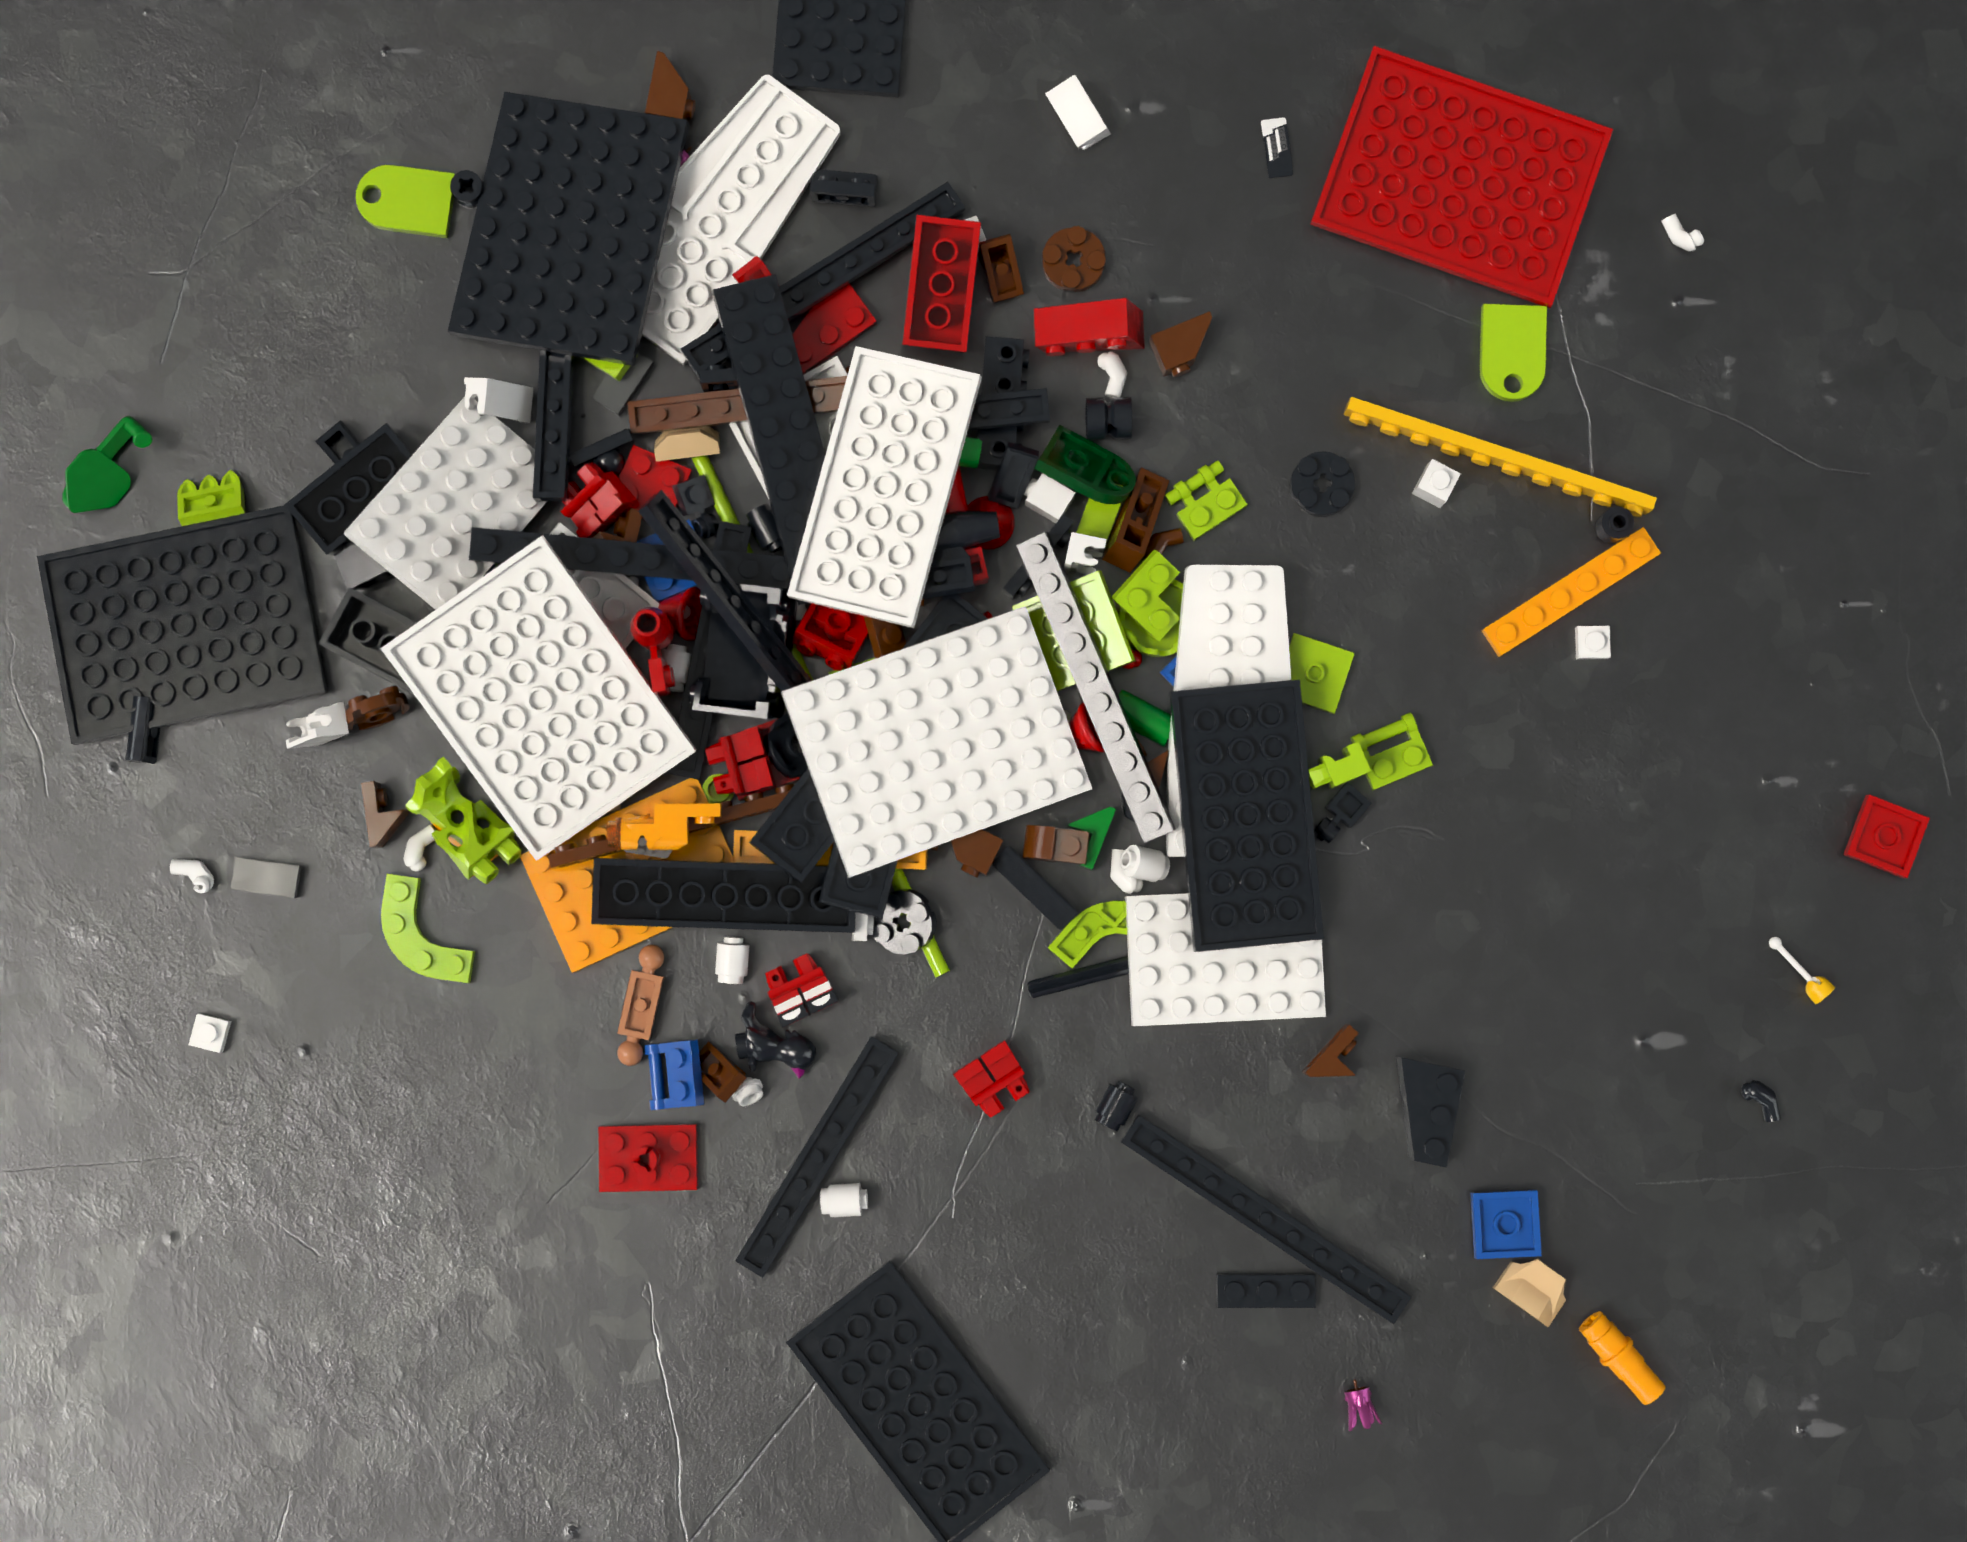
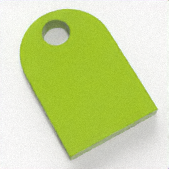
(409, 200)
(1512, 347)

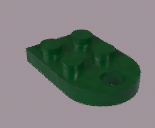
(1086, 467)

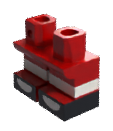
(786, 994)

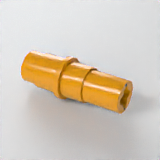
(1621, 1357)

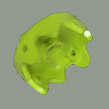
(1142, 640)

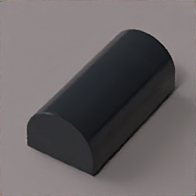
(138, 738)

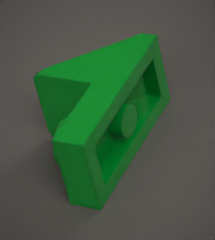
(1098, 826)

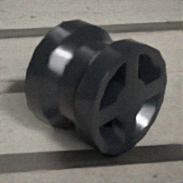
(470, 196)

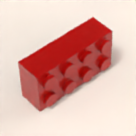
(941, 283)

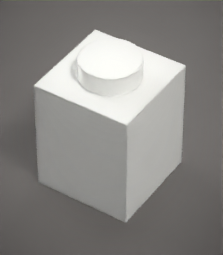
(1436, 483)
(1048, 497)

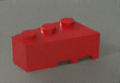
(1089, 327)

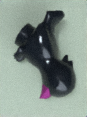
(764, 1045)

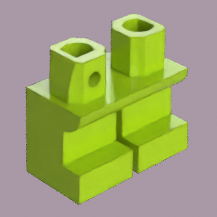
(1341, 771)

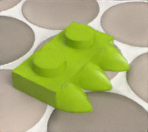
(210, 500)

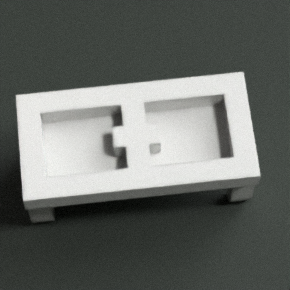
(1078, 113)
(499, 398)
(1081, 551)
(320, 726)

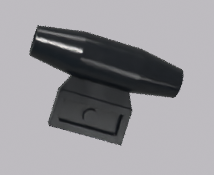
(951, 565)

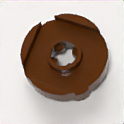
(1071, 277)
(377, 709)

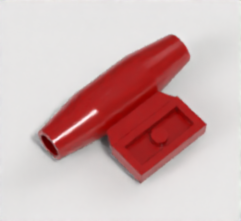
(655, 632)

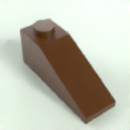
(1136, 521)

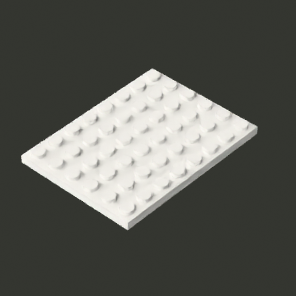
(539, 698)
(936, 741)

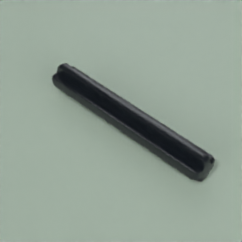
(1078, 977)

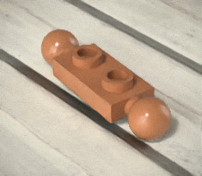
(640, 1005)

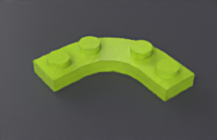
(1087, 929)
(407, 941)

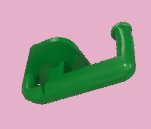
(95, 479)

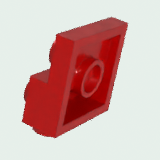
(831, 635)

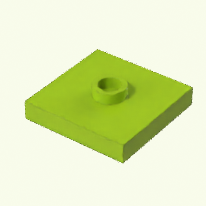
(1320, 671)

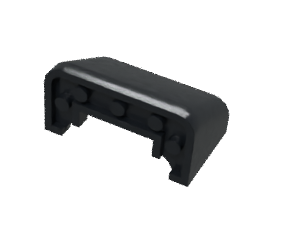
(732, 676)

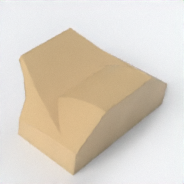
(687, 443)
(1533, 1289)

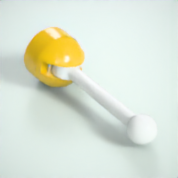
(1816, 987)

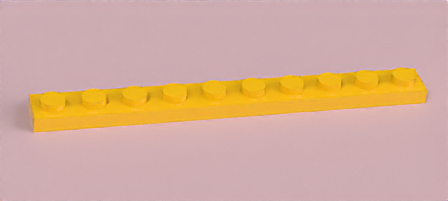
(1487, 453)

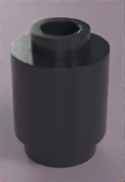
(764, 528)
(1608, 531)
(1116, 1105)

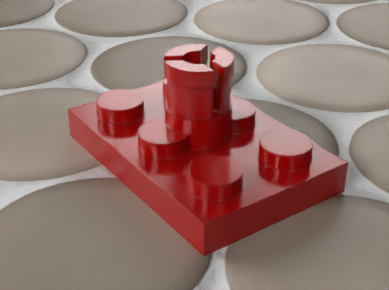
(648, 1158)

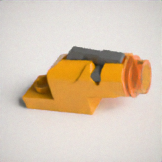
(663, 832)

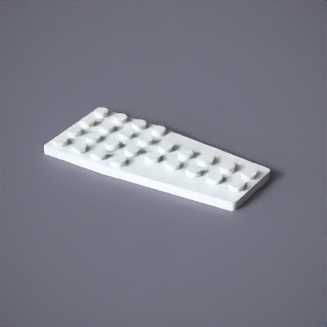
(732, 206)
(1228, 636)

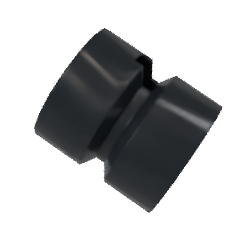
(1108, 418)

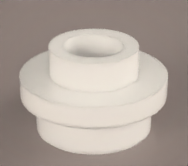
(748, 1092)

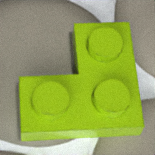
(1141, 592)

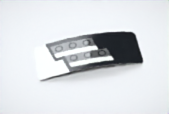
(1277, 147)

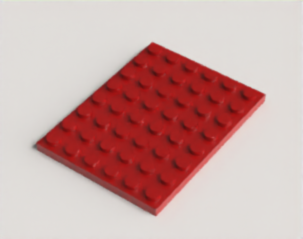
(1462, 177)

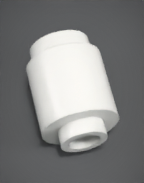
(680, 661)
(1144, 863)
(732, 960)
(843, 1200)

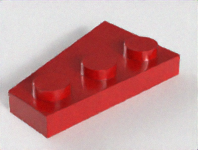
(831, 327)

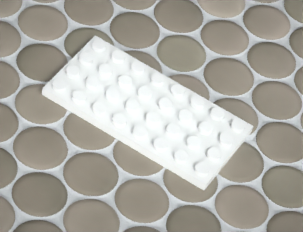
(884, 486)

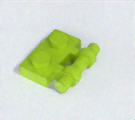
(1212, 508)

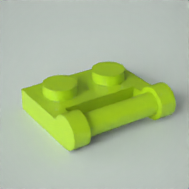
(1396, 761)

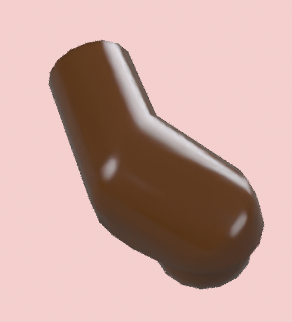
(1163, 539)

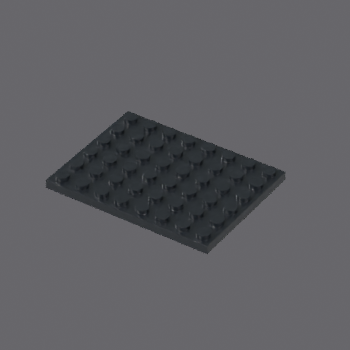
(569, 228)
(185, 616)

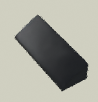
(1034, 887)

